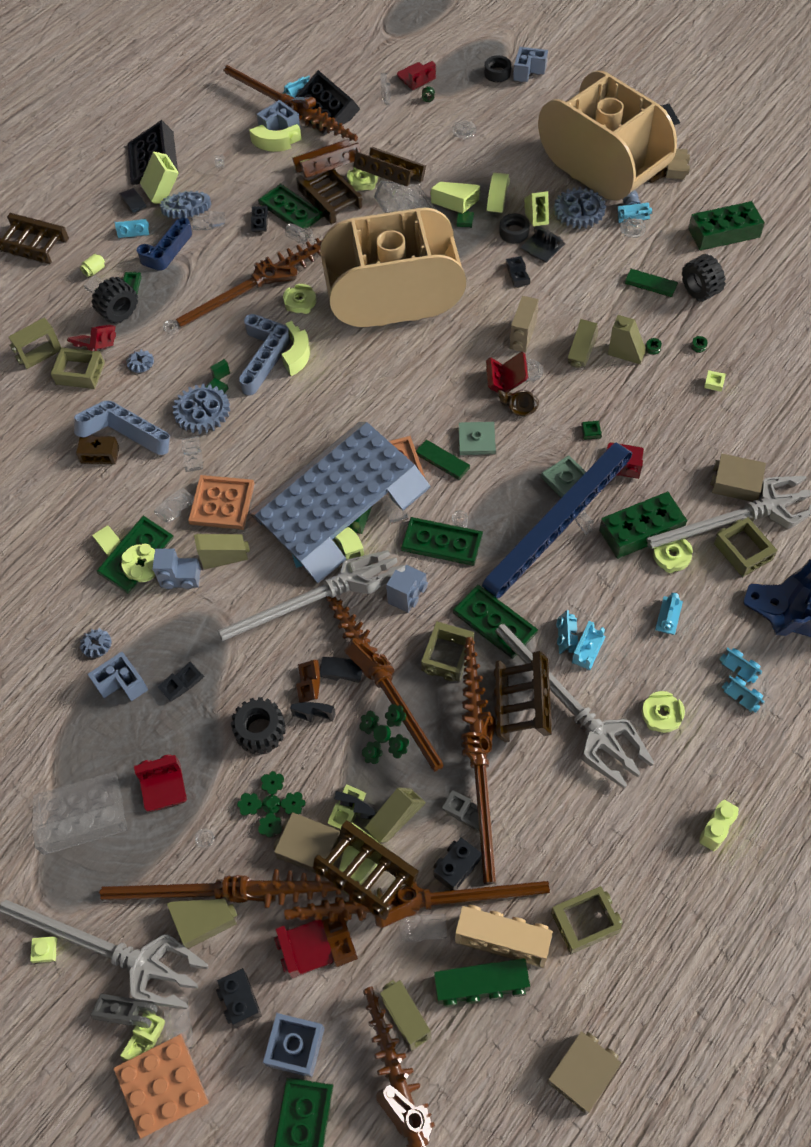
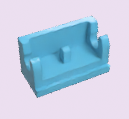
(588, 646)

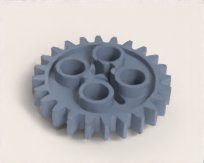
(185, 204)
(569, 211)
(205, 413)

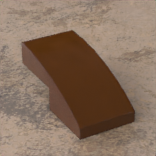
(310, 681)
(340, 941)

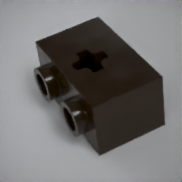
(97, 450)

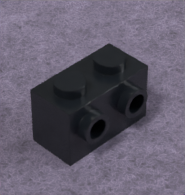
(457, 864)
(238, 998)

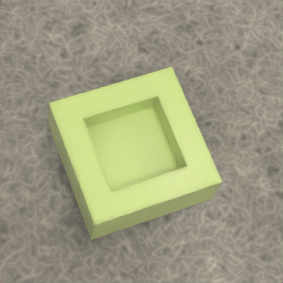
(714, 381)
(43, 949)

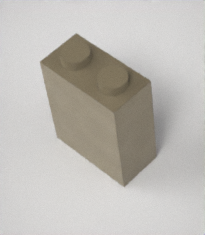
(524, 323)
(738, 477)
(305, 840)
(584, 1072)

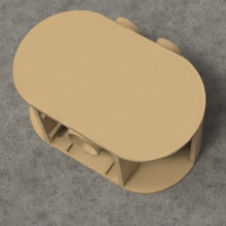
(608, 136)
(392, 267)

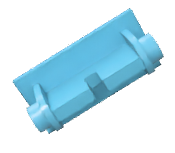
(293, 88)
(640, 211)
(132, 228)
(669, 614)
(566, 625)
(748, 669)
(750, 698)

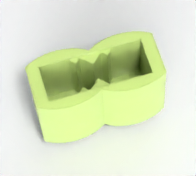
(719, 825)

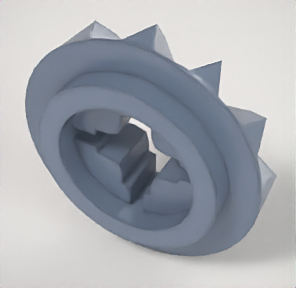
(135, 366)
(94, 650)

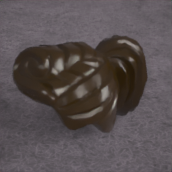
(520, 402)

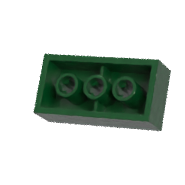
(726, 225)
(630, 527)

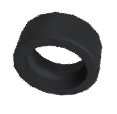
(497, 75)
(511, 236)

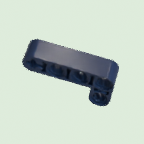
(167, 248)

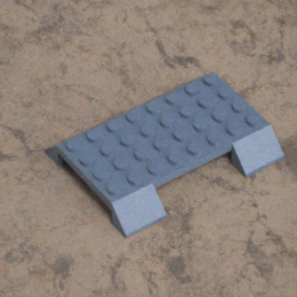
(334, 493)

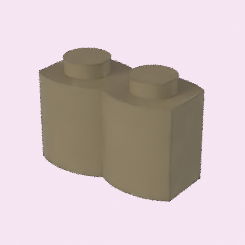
(678, 167)

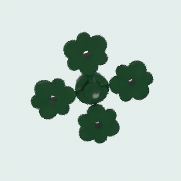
(383, 733)
(271, 804)

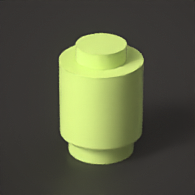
(92, 265)

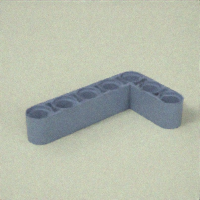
(275, 339)
(125, 422)

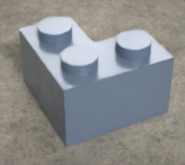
(529, 61)
(278, 117)
(175, 571)
(405, 588)
(118, 673)

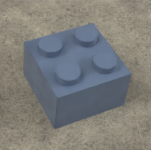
(294, 1045)

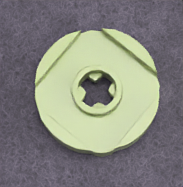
(358, 183)
(303, 305)
(131, 557)
(673, 563)
(655, 720)

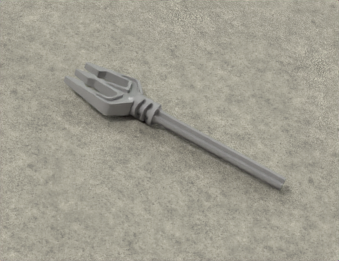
(768, 505)
(352, 577)
(599, 734)
(141, 963)

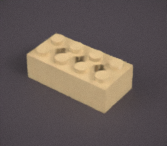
(503, 936)

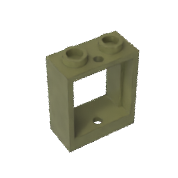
(31, 334)
(86, 380)
(744, 566)
(451, 634)
(566, 929)
(405, 1014)

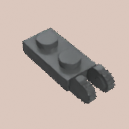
(122, 1010)

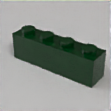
(482, 981)

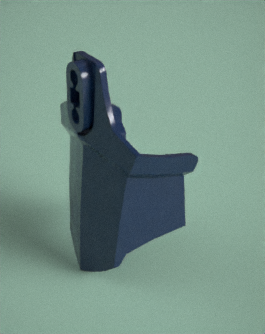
(791, 601)

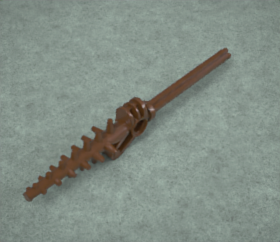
(301, 105)
(282, 272)
(379, 669)
(477, 746)
(234, 888)
(409, 901)
(397, 1098)

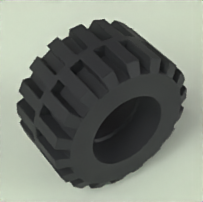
(703, 277)
(114, 300)
(258, 710)

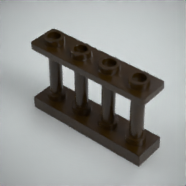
(389, 166)
(322, 203)
(36, 227)
(540, 702)
(372, 849)

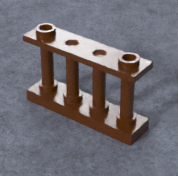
(326, 158)

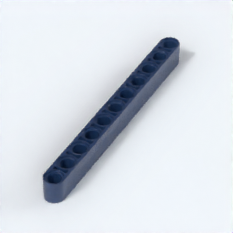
(556, 520)

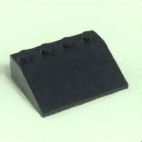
(330, 99)
(157, 139)

